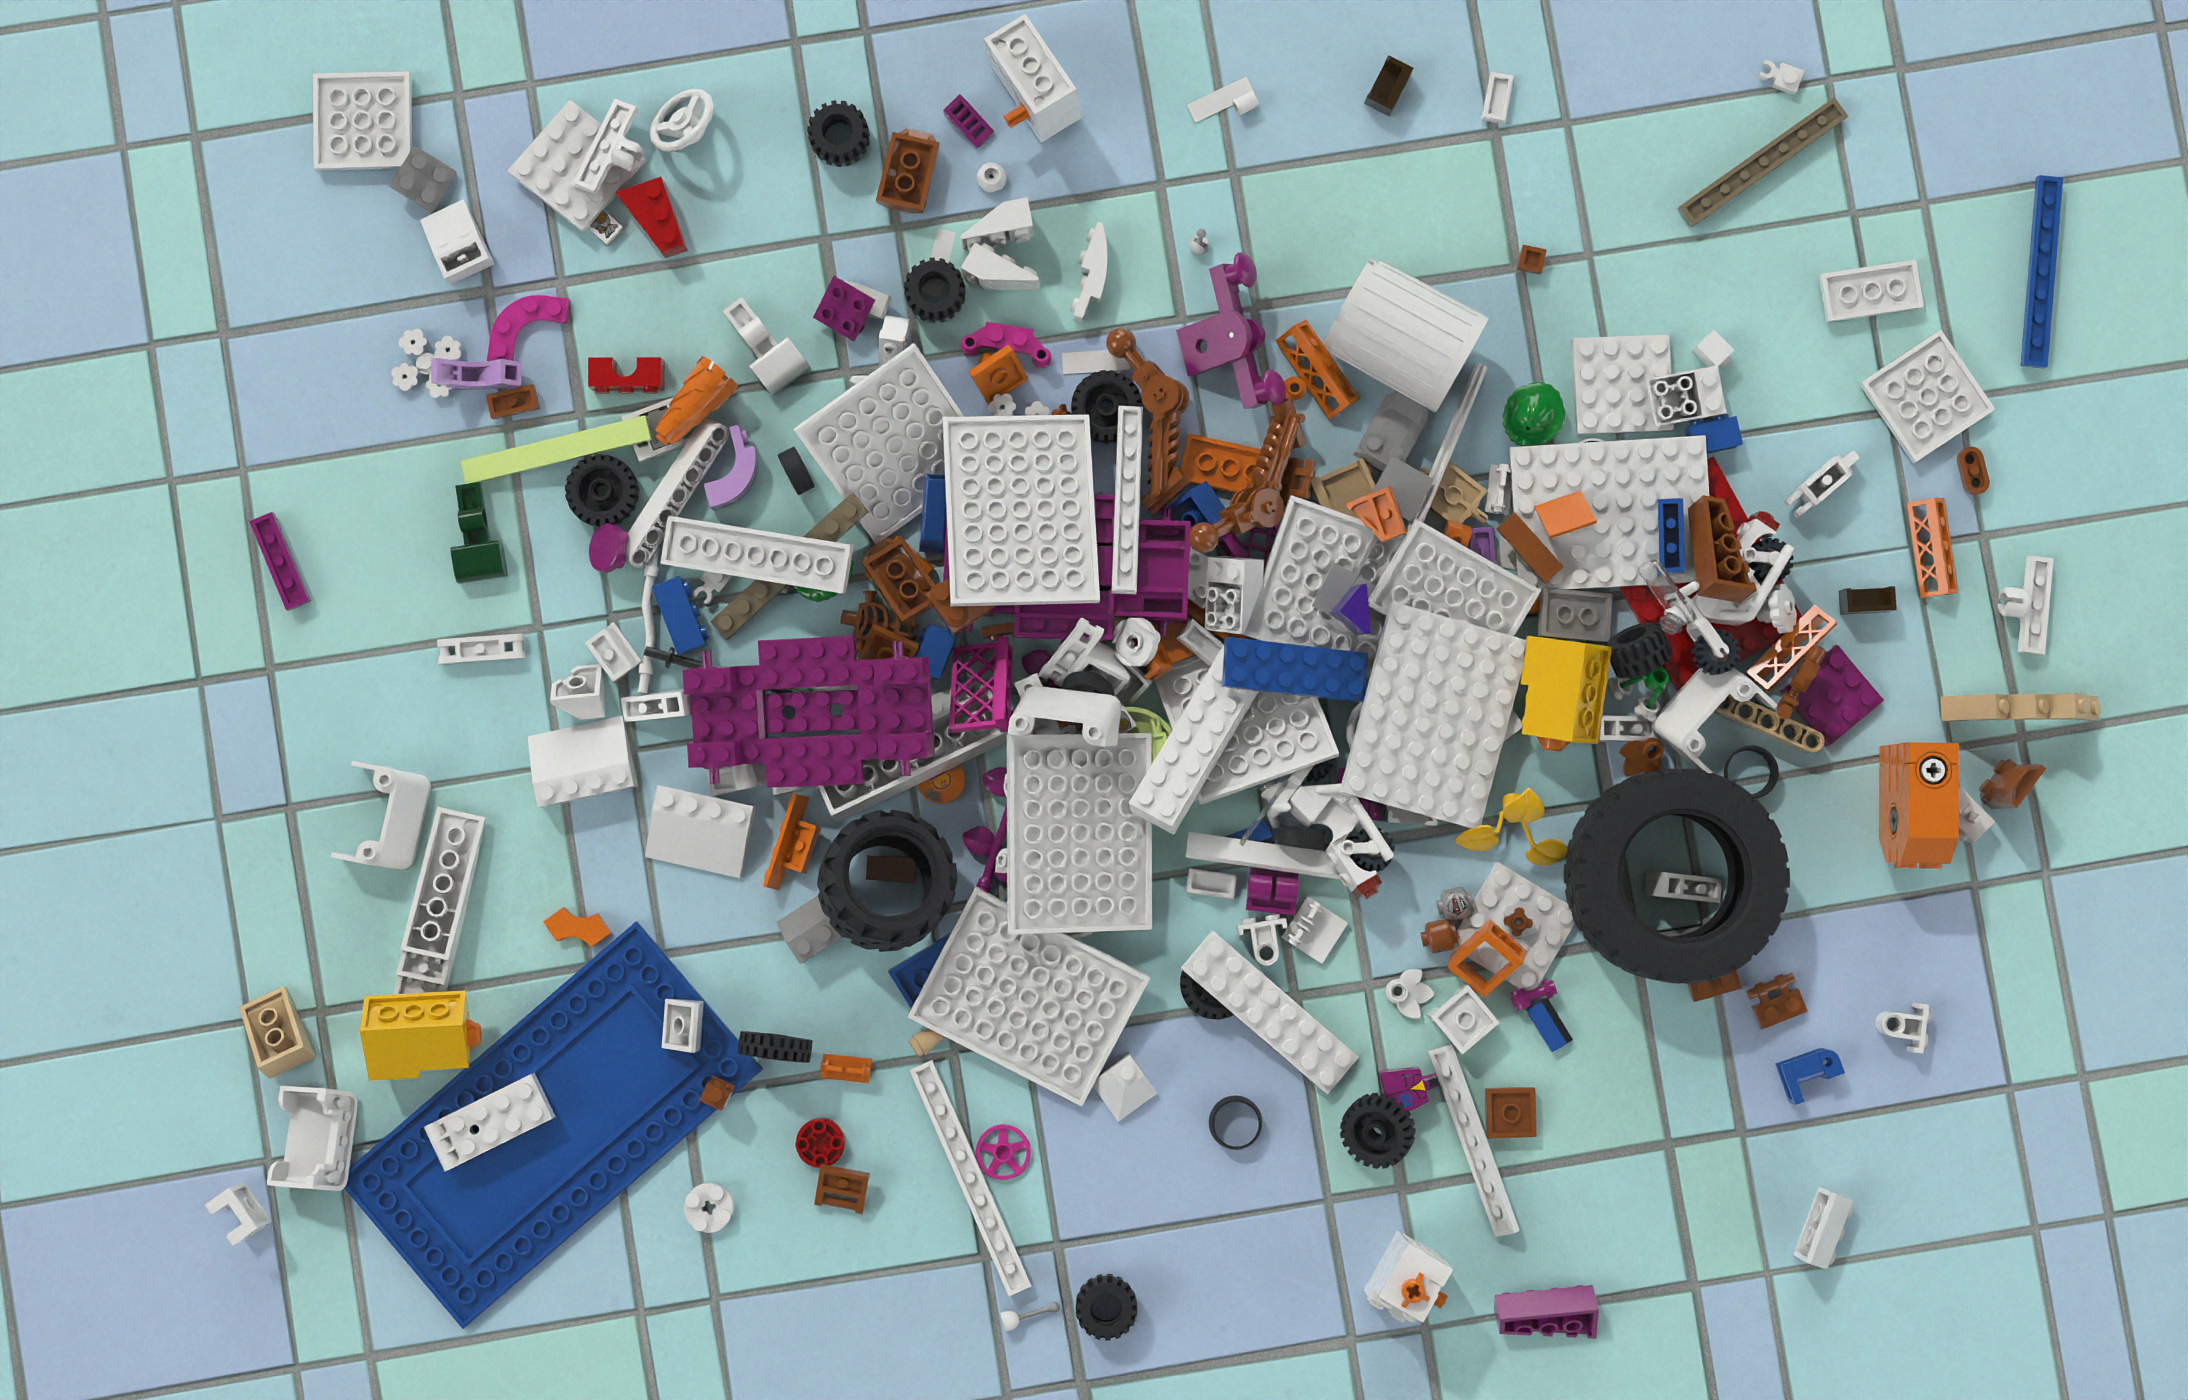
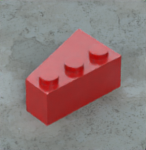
(655, 213)

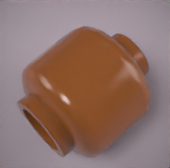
(1439, 936)

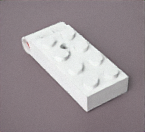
(499, 1119)

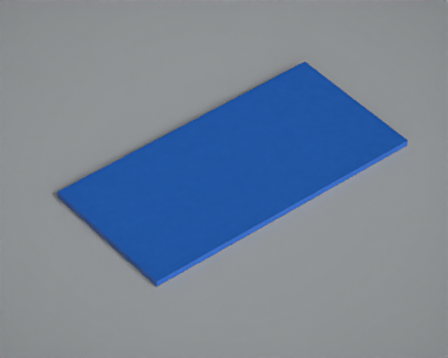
(615, 1110)

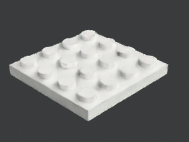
(361, 120)
(554, 161)
(1612, 382)
(1927, 396)
(1499, 898)

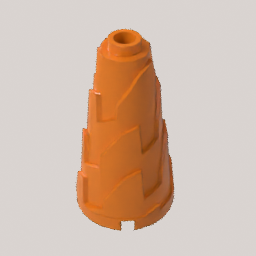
(702, 393)

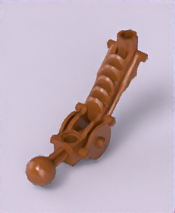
(1166, 401)
(1260, 501)

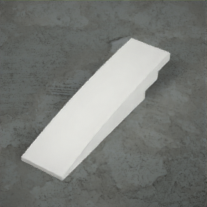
(439, 903)

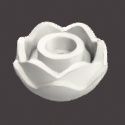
(988, 184)

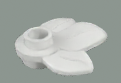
(1412, 992)

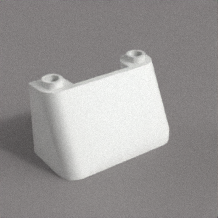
(1096, 711)
(317, 1138)

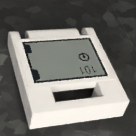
(654, 447)

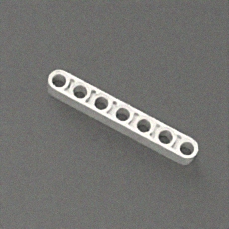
(674, 490)

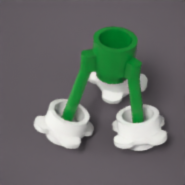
(1647, 705)

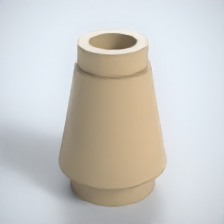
(925, 1041)

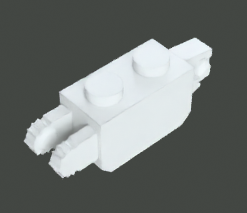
(1823, 482)

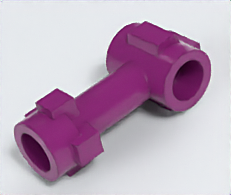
(1520, 998)

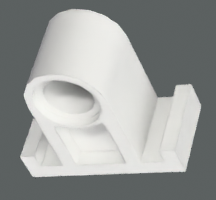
(892, 338)
(1263, 934)
(1907, 1026)

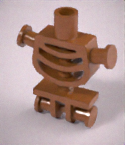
(857, 619)
(1801, 681)

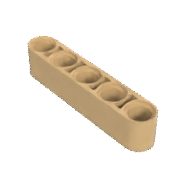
(1776, 727)

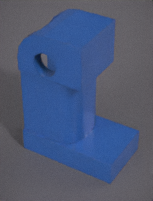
(1807, 1067)

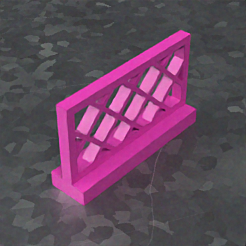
(1001, 691)

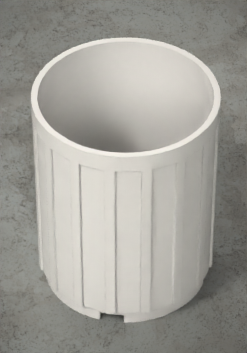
(1404, 333)

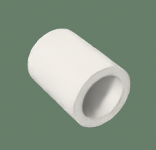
(1245, 103)

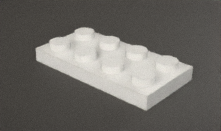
(1871, 291)

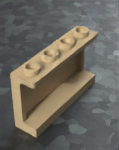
(1343, 486)

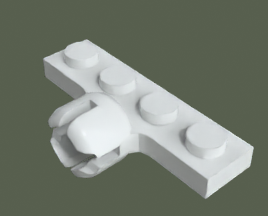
(610, 148)
(2030, 604)

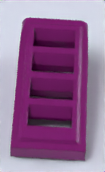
(955, 120)

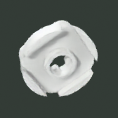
(1147, 642)
(701, 1219)

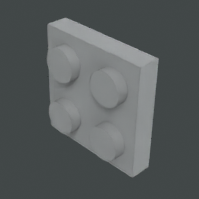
(422, 179)

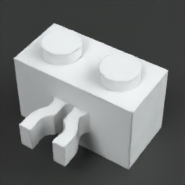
(1972, 818)

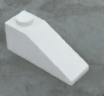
(656, 705)
(1626, 729)
(1683, 886)

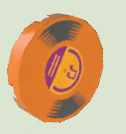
(945, 786)

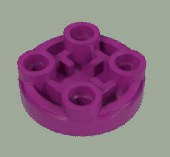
(608, 548)

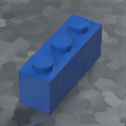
(1671, 535)
(681, 615)

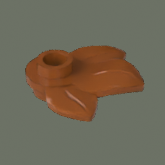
(1639, 758)

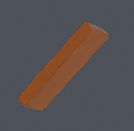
(1529, 547)

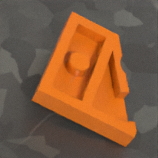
(1380, 513)

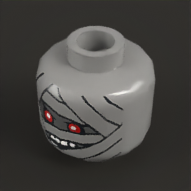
(1455, 904)

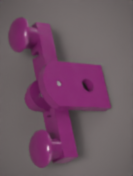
(1232, 337)

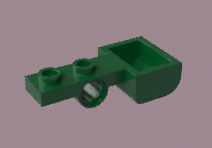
(479, 556)

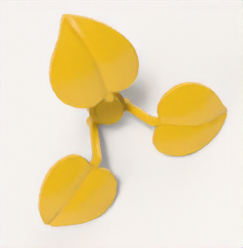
(1521, 809)

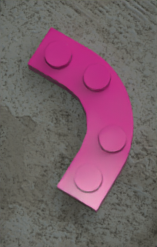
(517, 316)

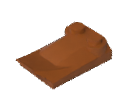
(908, 171)
(899, 578)
(953, 617)
(2009, 784)

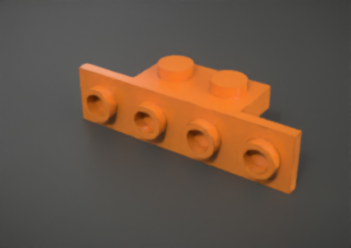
(794, 843)

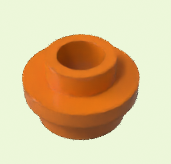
(1300, 383)

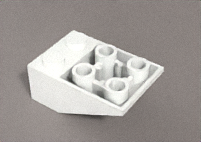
(1004, 224)
(456, 242)
(997, 272)
(1686, 396)
(1232, 592)

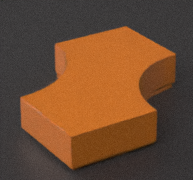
(589, 929)

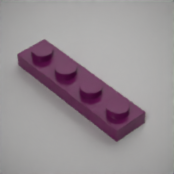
(280, 561)

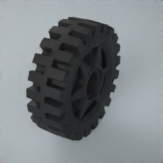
(1100, 388)
(583, 486)
(1200, 1000)
(775, 1046)
(1389, 1118)

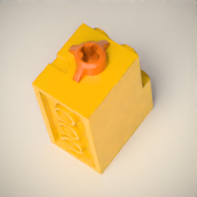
(1564, 691)
(416, 1033)

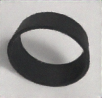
(1089, 679)
(1773, 767)
(1219, 1105)

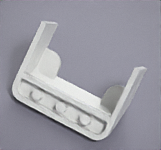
(1695, 703)
(402, 819)

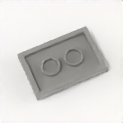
(1575, 615)

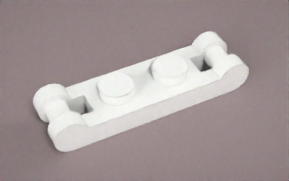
(480, 648)
(1071, 652)

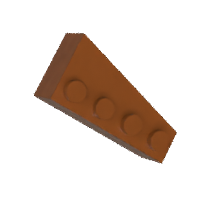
(1717, 552)

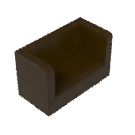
(1389, 85)
(1867, 600)

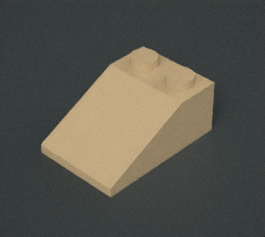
(276, 1033)

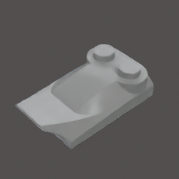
(1392, 430)

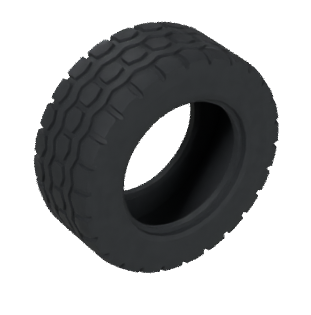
(1753, 859)

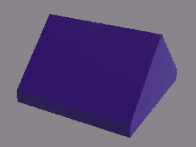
(1354, 610)

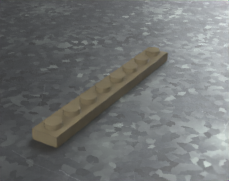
(1762, 162)
(761, 592)

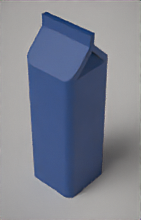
(933, 514)

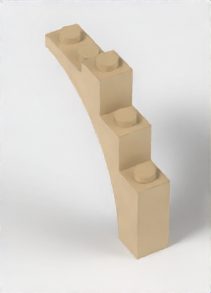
(2020, 707)

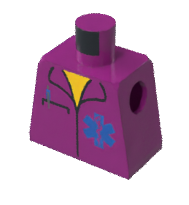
(1408, 1086)

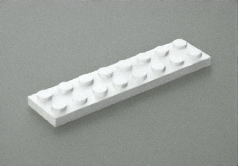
(757, 554)
(1269, 1012)

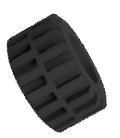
(838, 114)
(934, 270)
(1639, 650)
(1106, 1328)

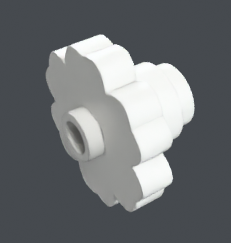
(1779, 609)

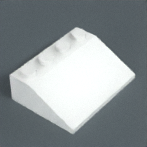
(581, 762)
(699, 831)

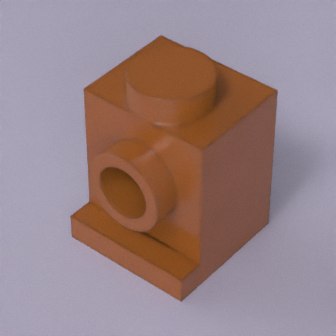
(717, 1093)

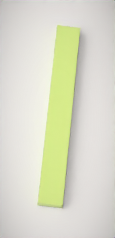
(556, 450)

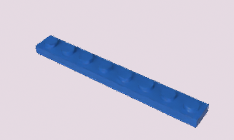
(2041, 271)

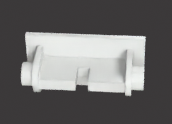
(1499, 490)

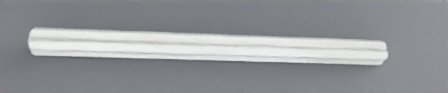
(1451, 439)

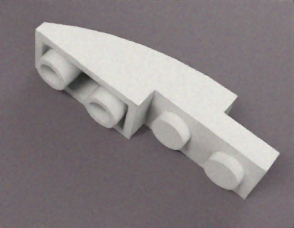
(1095, 265)

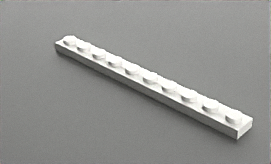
(970, 1178)

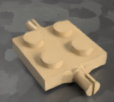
(1457, 496)

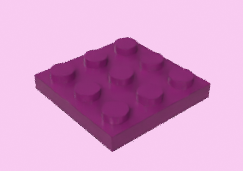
(1836, 697)

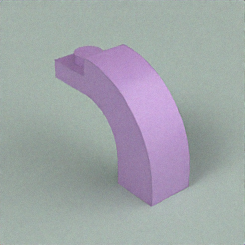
(476, 375)
(740, 479)

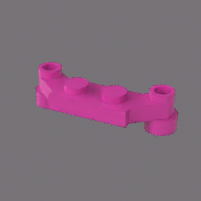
(1000, 335)

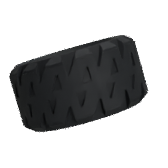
(910, 836)

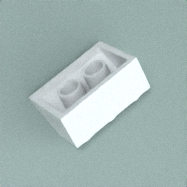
(1823, 1228)

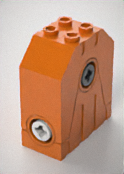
(1919, 803)

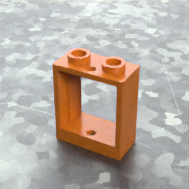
(1501, 943)

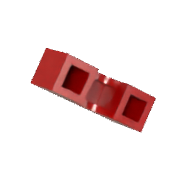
(647, 376)

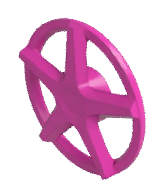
(1003, 1151)

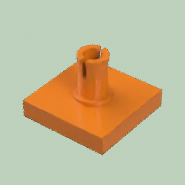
(998, 373)

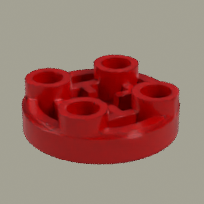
(820, 1142)

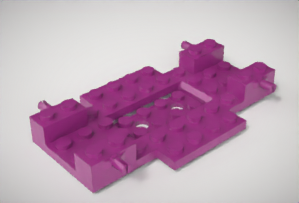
(1160, 582)
(736, 715)

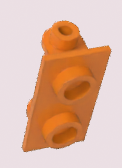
(846, 1068)

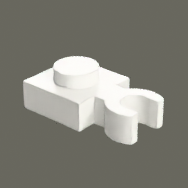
(1785, 77)
(713, 581)

